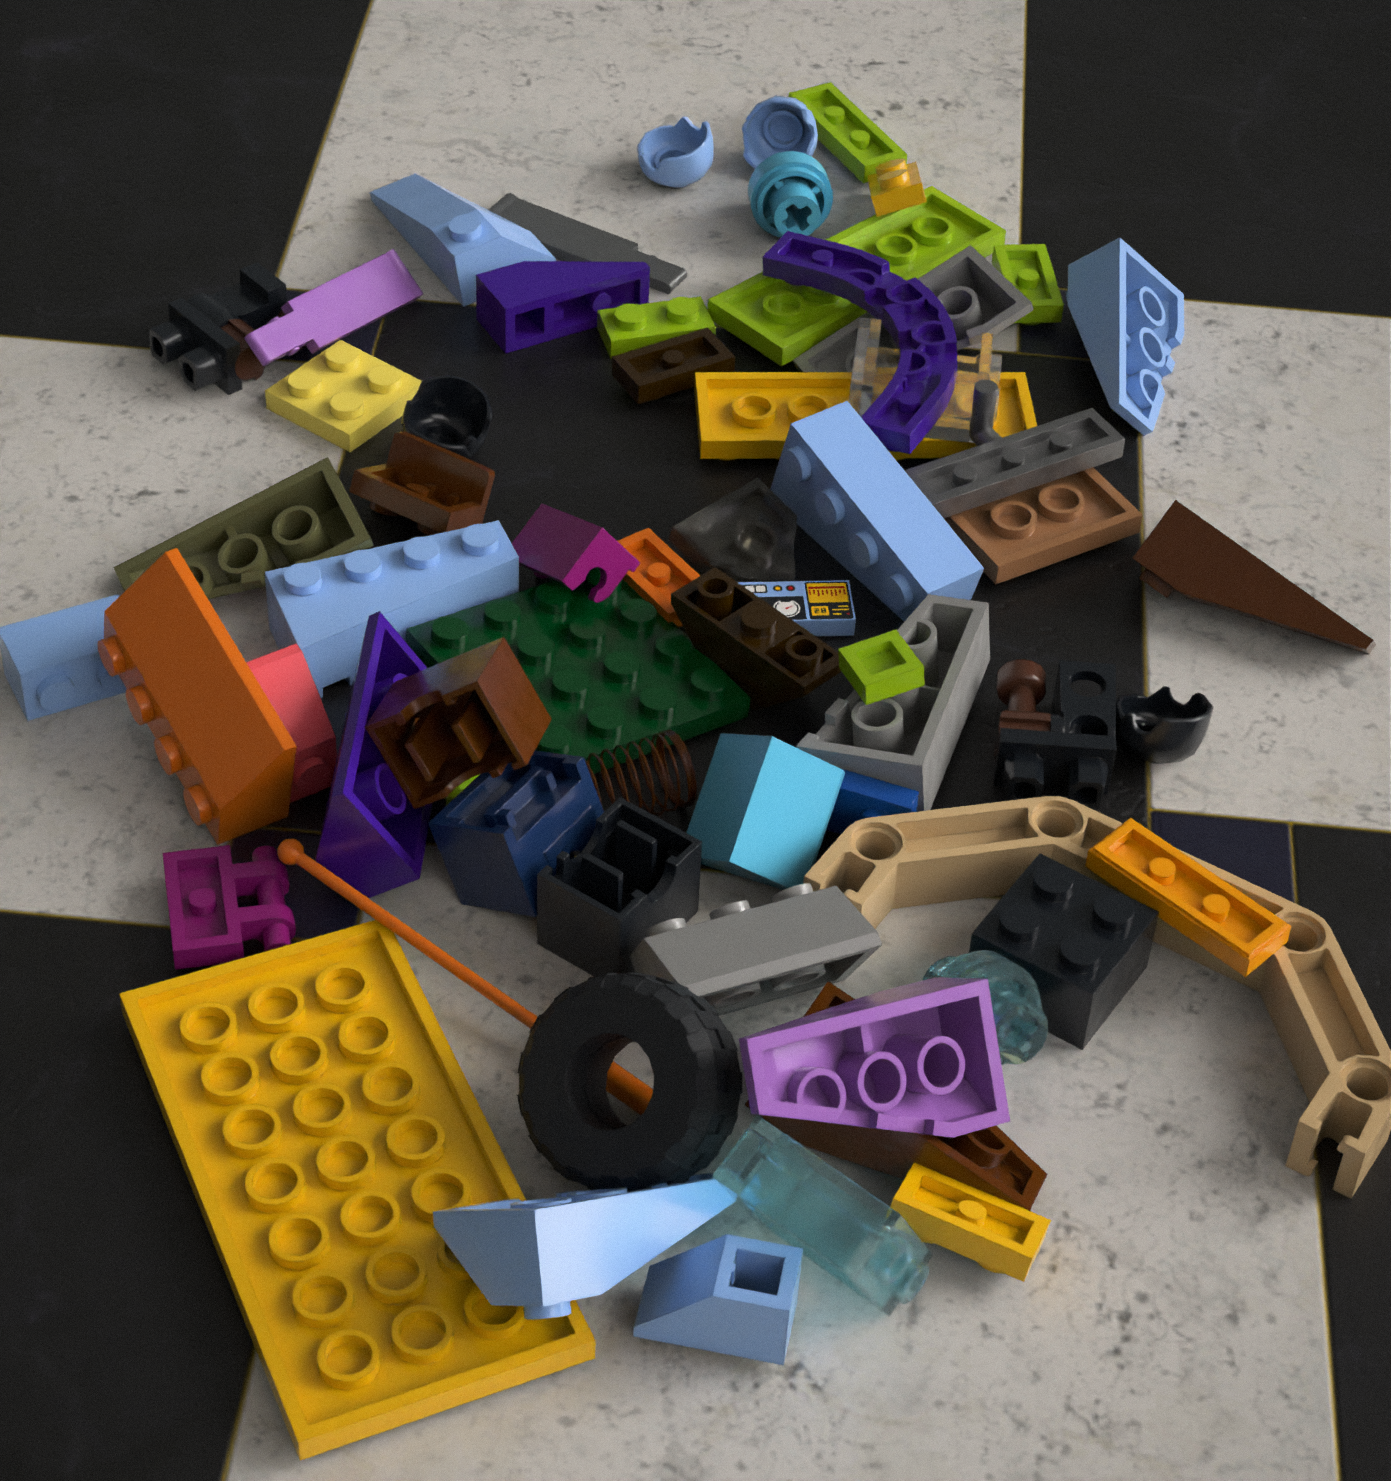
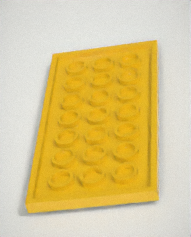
(317, 1147)

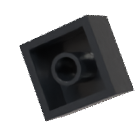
(1074, 940)

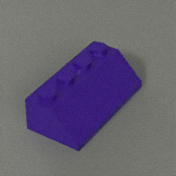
(369, 825)

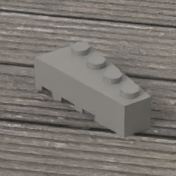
(914, 732)

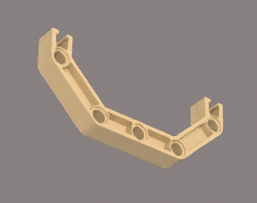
(1304, 984)

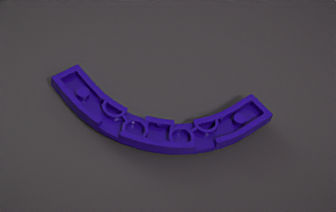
(907, 311)

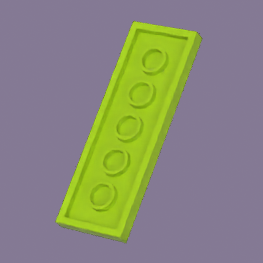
(791, 319)

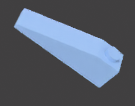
(454, 233)
(1128, 326)
(574, 1243)

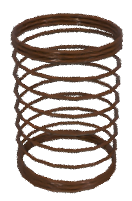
(661, 770)

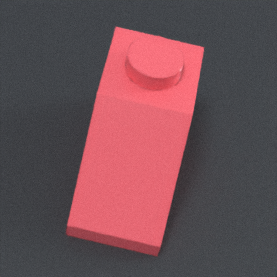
(298, 704)

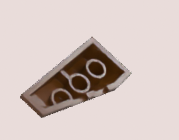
(1218, 572)
(979, 1159)

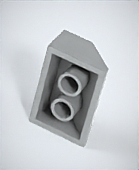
(761, 951)

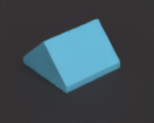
(764, 809)

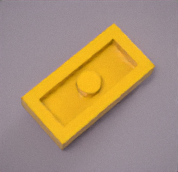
(896, 187)
(970, 1222)

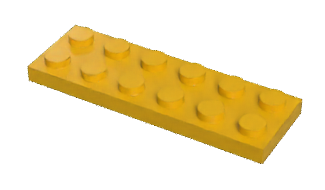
(752, 411)

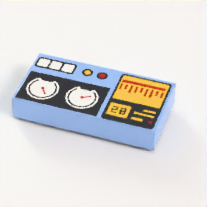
(817, 606)

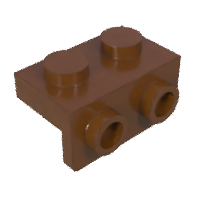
(426, 485)

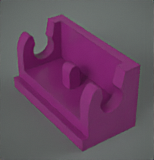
(568, 548)

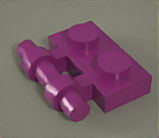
(205, 910)

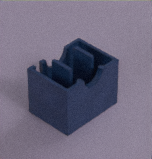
(514, 826)

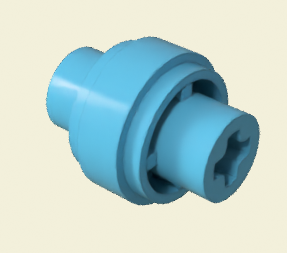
(790, 194)

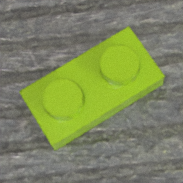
(1033, 275)
(642, 325)

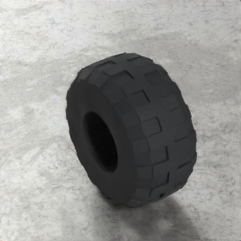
(566, 1082)

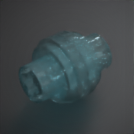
(1014, 999)

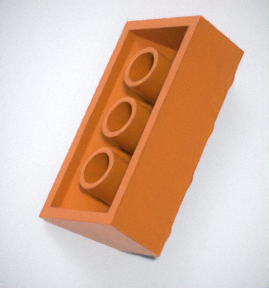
(199, 701)

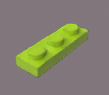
(848, 131)

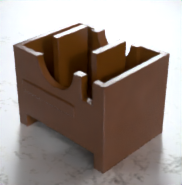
(458, 722)

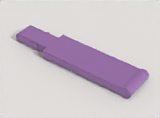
(336, 309)

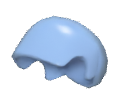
(777, 127)
(676, 153)

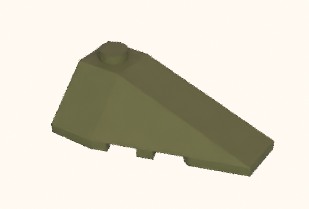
(281, 526)

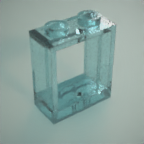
(826, 1215)

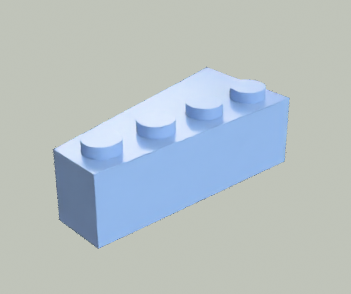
(870, 512)
(410, 582)

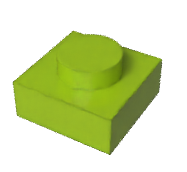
(881, 667)

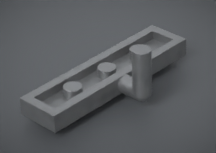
(1014, 462)

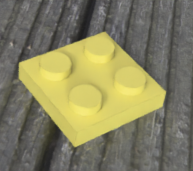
(343, 395)

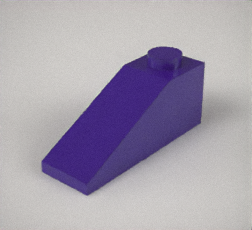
(554, 298)

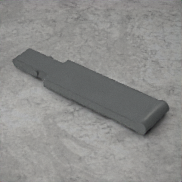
(578, 241)

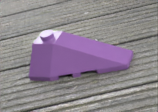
(886, 1061)

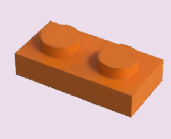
(659, 572)

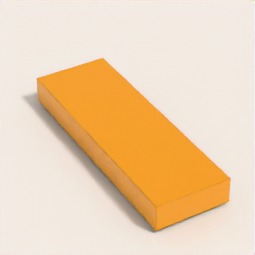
(1188, 896)

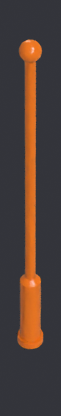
(619, 1081)

